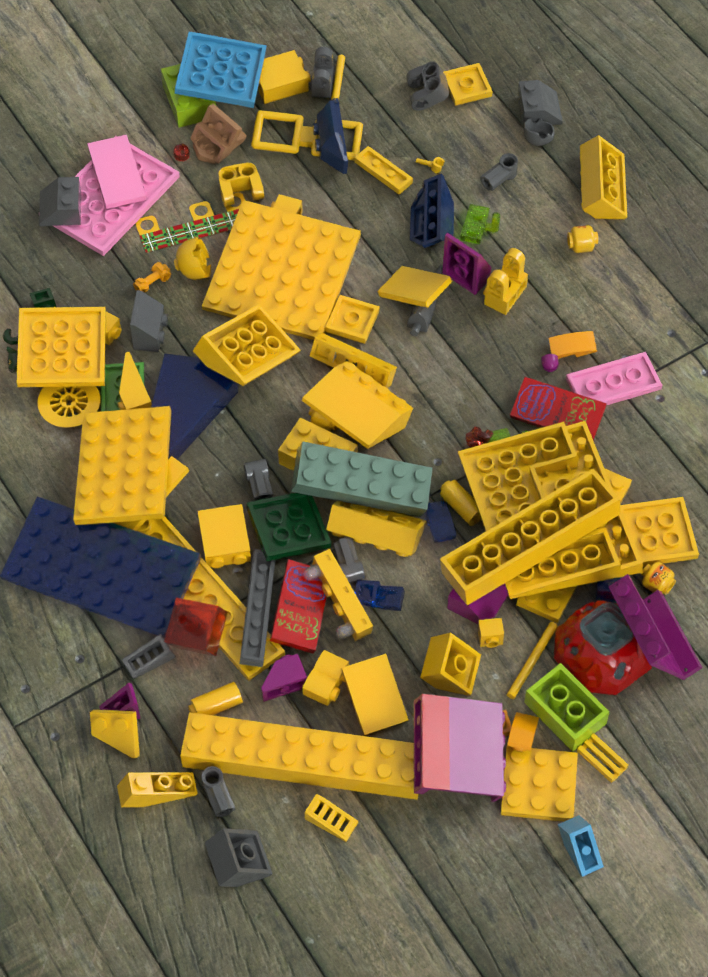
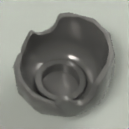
(538, 132)

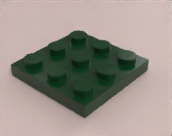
(288, 525)

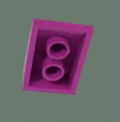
(465, 265)

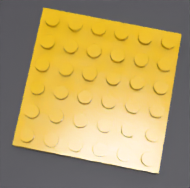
(283, 264)

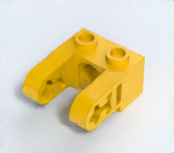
(506, 284)

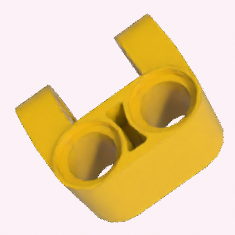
(237, 179)

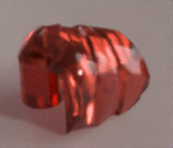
(477, 437)

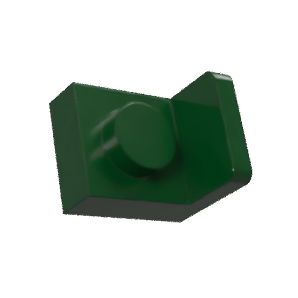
(43, 299)

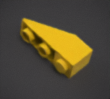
(155, 788)

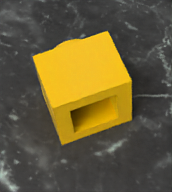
(113, 328)
(490, 632)

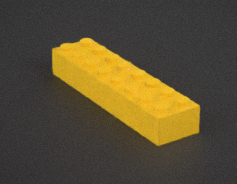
(530, 536)

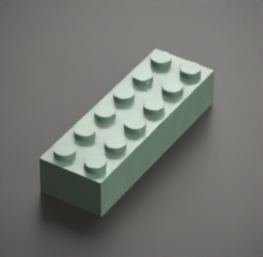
(361, 479)

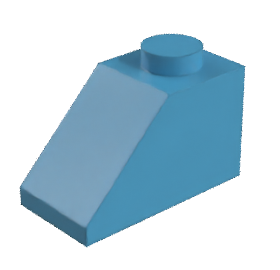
(581, 844)

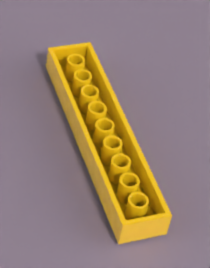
(299, 755)

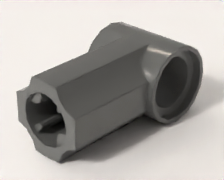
(502, 171)
(258, 476)
(348, 560)
(218, 792)

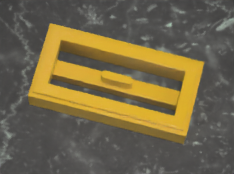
(608, 751)

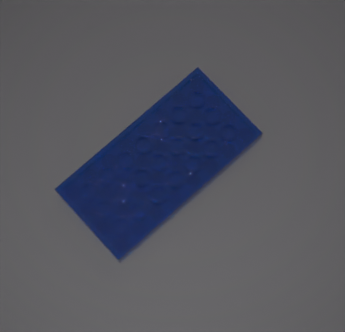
(100, 567)

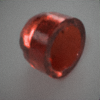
(177, 152)

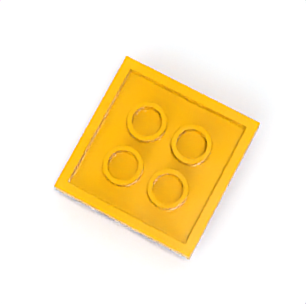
(661, 530)
(540, 784)

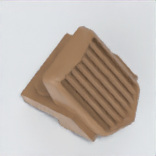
(216, 136)

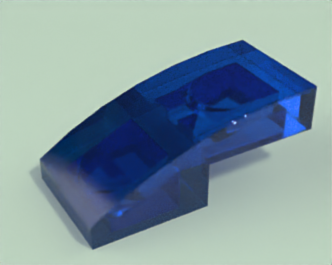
(440, 521)
(377, 596)

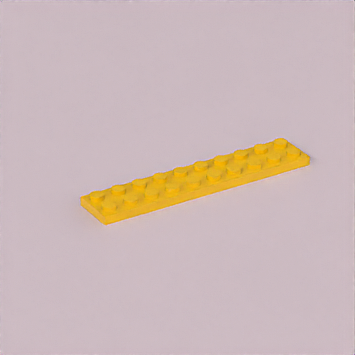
(210, 589)

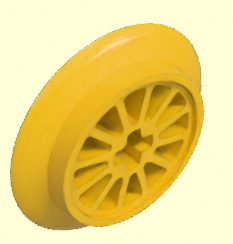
(59, 404)

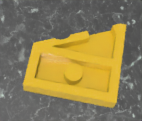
(117, 730)

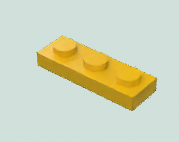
(383, 170)

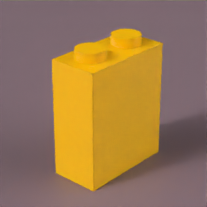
(283, 77)
(224, 536)

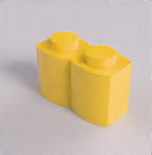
(325, 678)

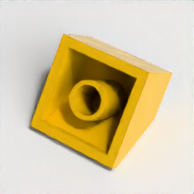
(450, 664)

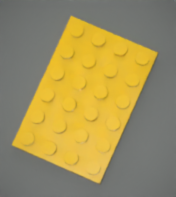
(123, 466)

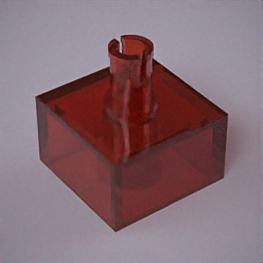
(196, 626)

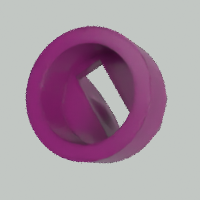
(550, 362)

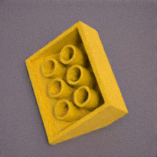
(246, 346)
(358, 405)

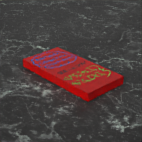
(548, 405)
(298, 609)

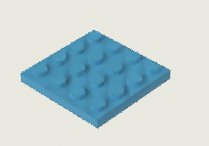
(220, 69)

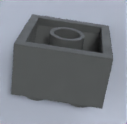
(538, 102)
(61, 202)
(147, 323)
(237, 857)

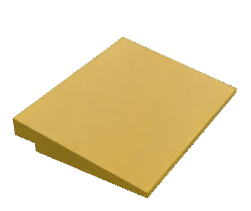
(526, 468)

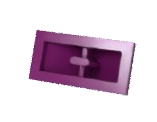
(122, 701)

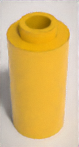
(460, 501)
(216, 700)

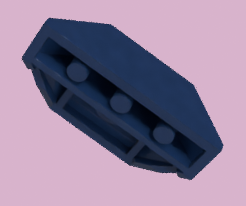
(331, 136)
(432, 213)

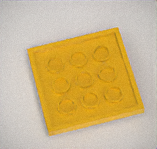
(61, 347)

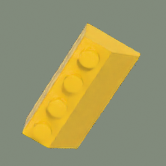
(603, 180)
(377, 527)

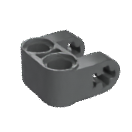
(323, 73)
(434, 84)

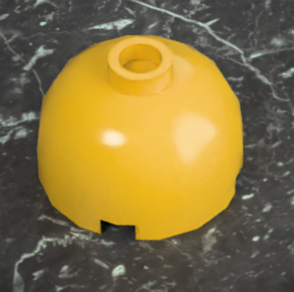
(192, 259)

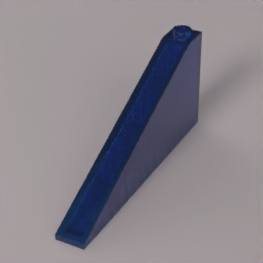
(194, 396)

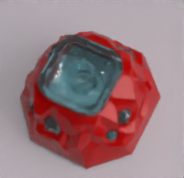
(600, 648)

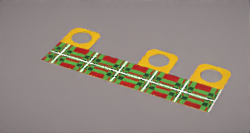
(200, 227)

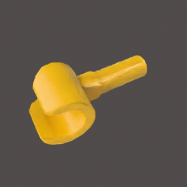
(436, 164)

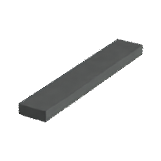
(257, 610)

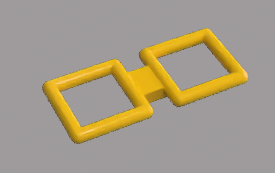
(302, 135)

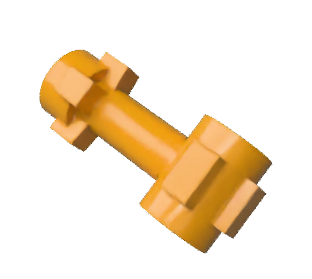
(159, 270)

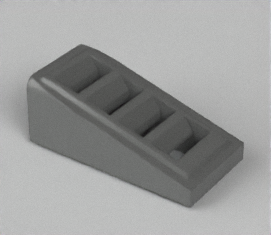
(159, 660)

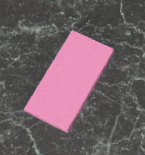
(116, 171)
(616, 379)

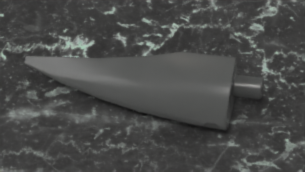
(422, 316)

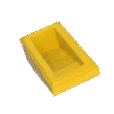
(319, 801)

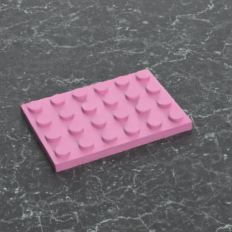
(105, 227)

